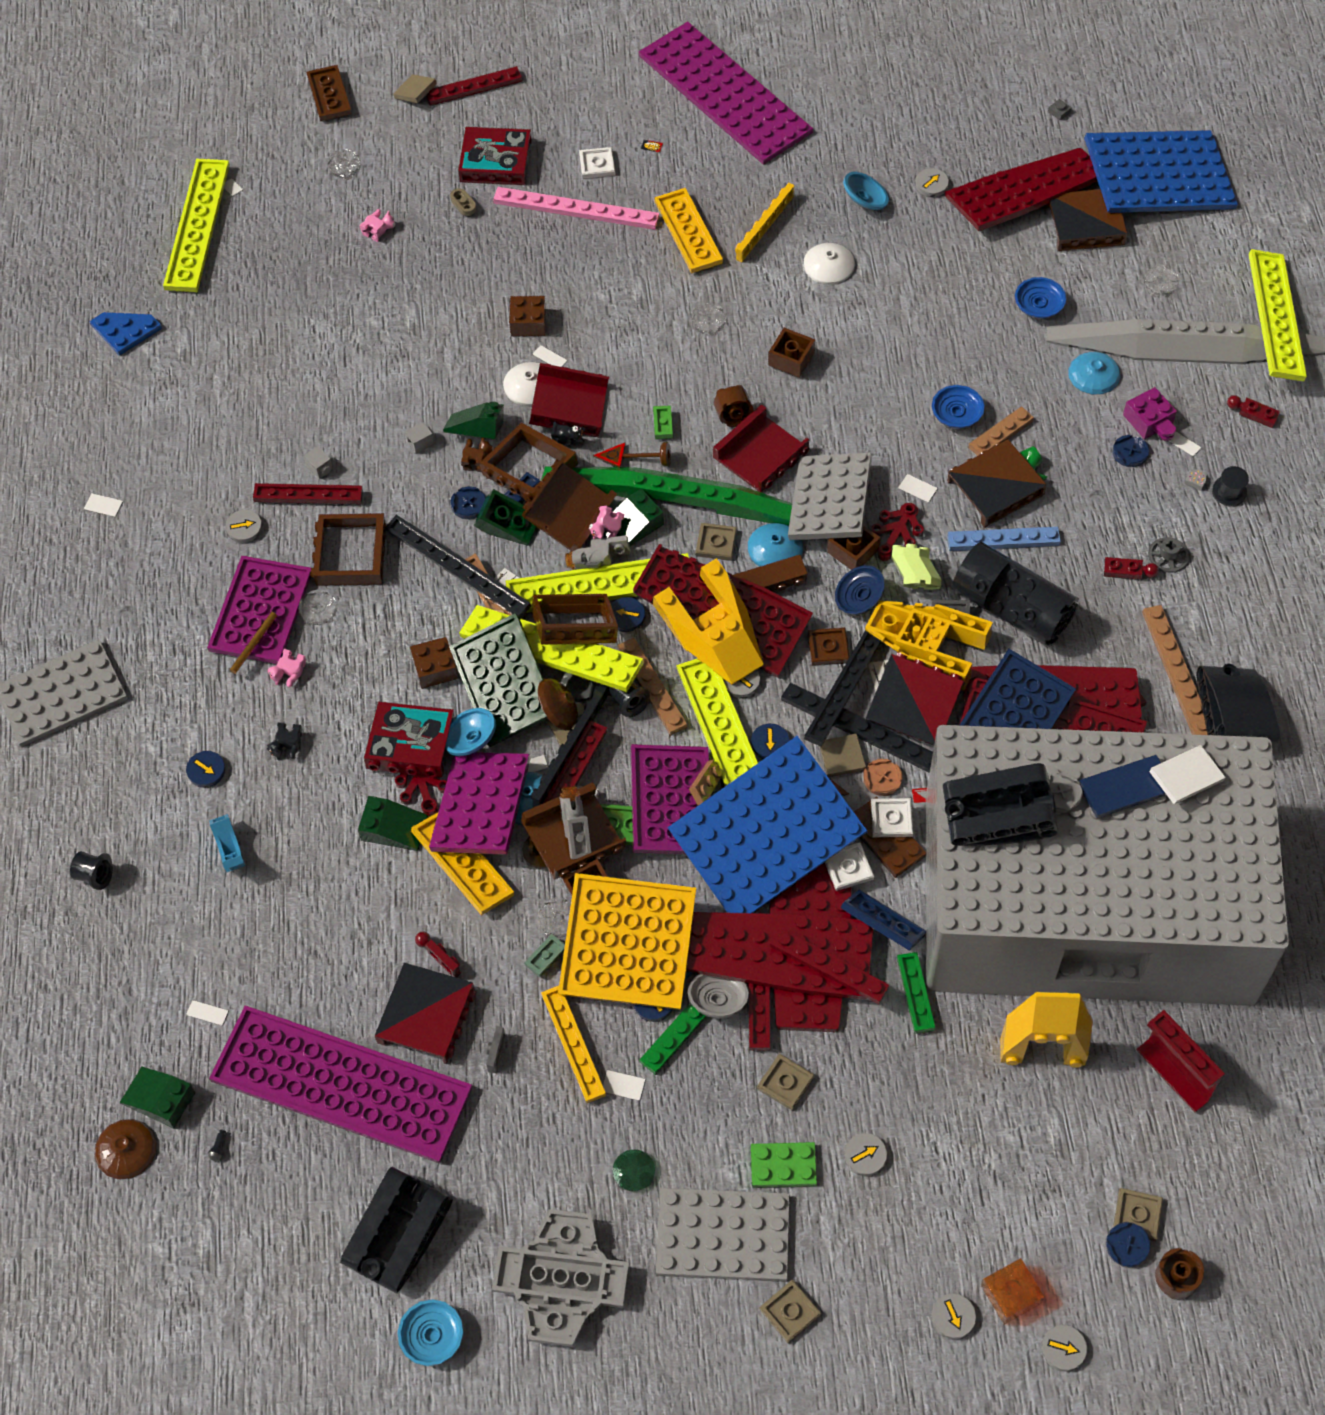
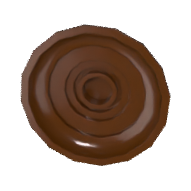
(557, 704)
(125, 1149)

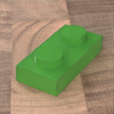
(662, 422)

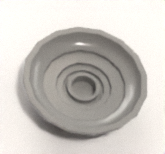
(717, 996)

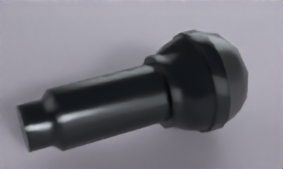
(215, 1152)

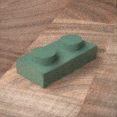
(545, 955)

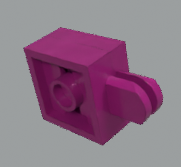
(1151, 414)

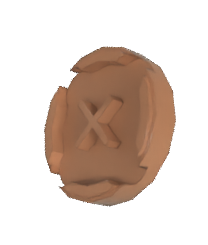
(882, 777)

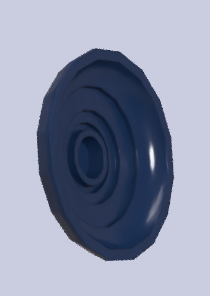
(860, 590)

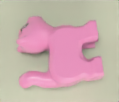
(376, 225)
(606, 521)
(288, 666)

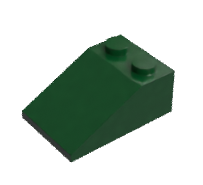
(478, 421)
(640, 517)
(503, 519)
(389, 823)
(158, 1096)

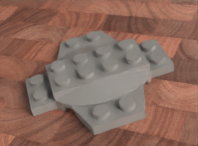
(560, 1277)

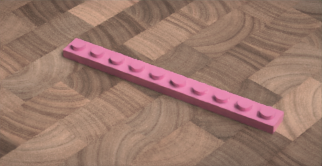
(576, 208)

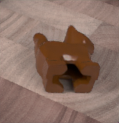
(474, 455)

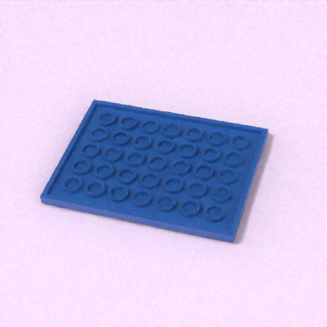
(1160, 171)
(767, 829)

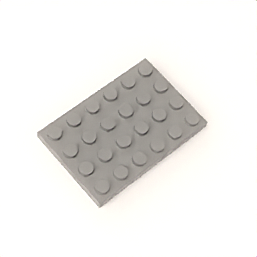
(830, 496)
(60, 693)
(722, 1234)

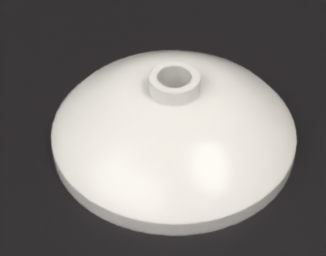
(829, 263)
(521, 383)

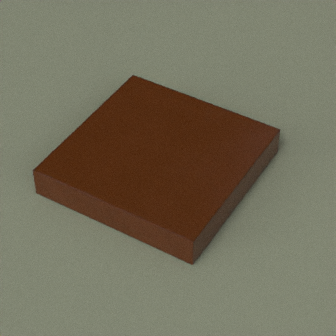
(828, 646)

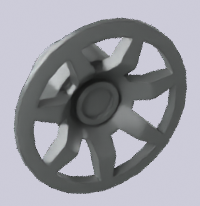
(1169, 551)

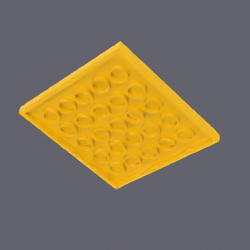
(627, 941)

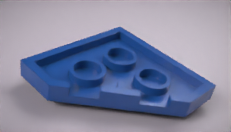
(125, 330)

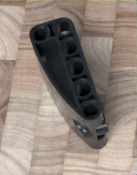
(1236, 703)
(1001, 807)
(396, 1229)

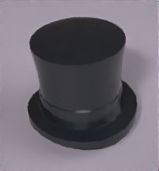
(1231, 486)
(631, 702)
(92, 869)

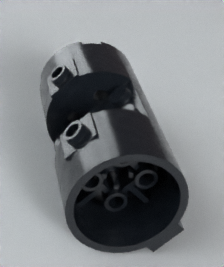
(1015, 594)

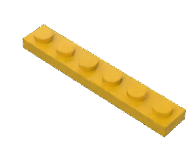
(763, 224)
(573, 1045)

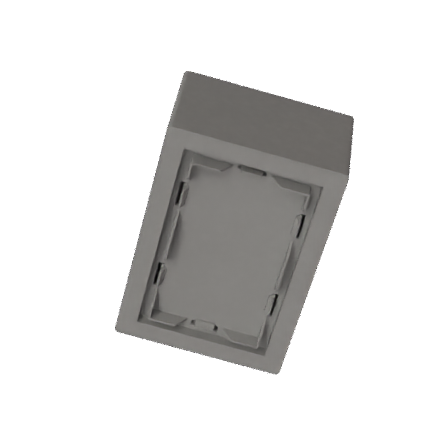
(1115, 905)

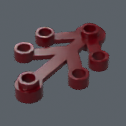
(897, 528)
(420, 780)

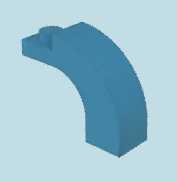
(227, 843)

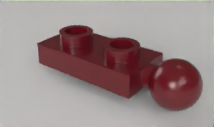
(1254, 410)
(1128, 568)
(438, 952)

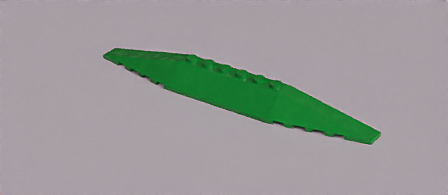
(724, 497)

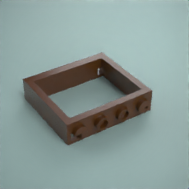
(537, 440)
(349, 577)
(574, 633)

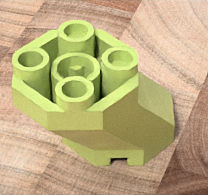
(916, 567)

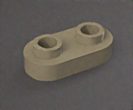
(465, 204)

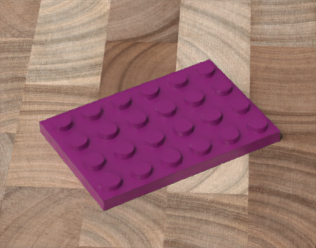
(254, 593)
(662, 793)
(480, 803)

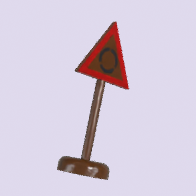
(616, 454)

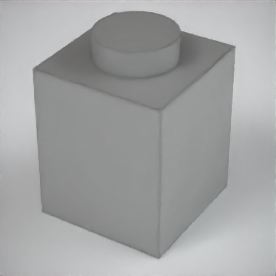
(419, 437)
(318, 462)

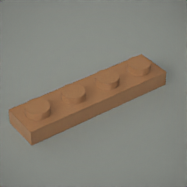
(1002, 431)

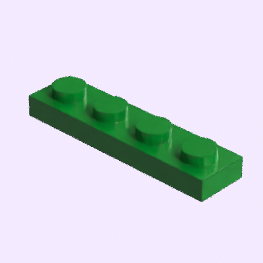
(915, 992)
(672, 1039)

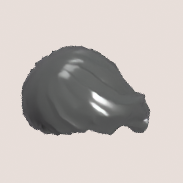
(578, 686)

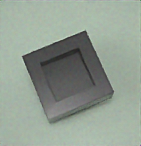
(1059, 109)

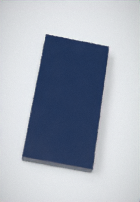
(1122, 787)
(884, 919)

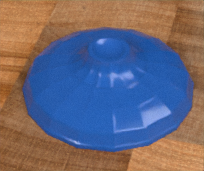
(1040, 297)
(957, 406)

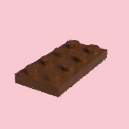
(328, 92)
(894, 852)

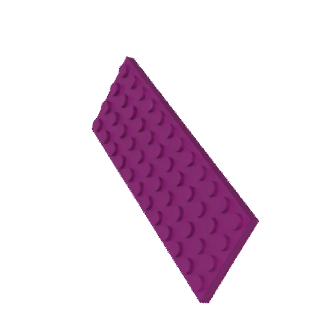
(725, 92)
(341, 1083)

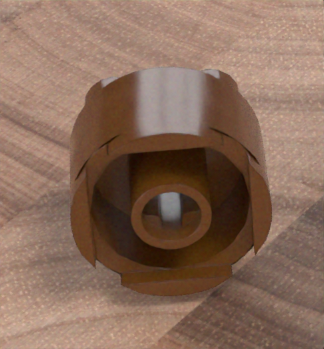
(732, 405)
(1179, 1261)

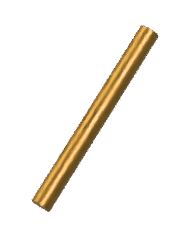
(254, 641)

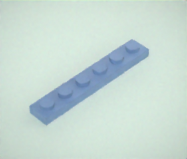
(1004, 538)

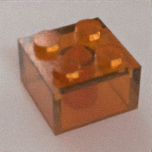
(1012, 1291)

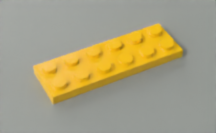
(688, 230)
(468, 871)

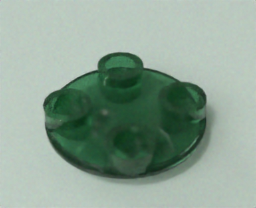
(633, 1170)

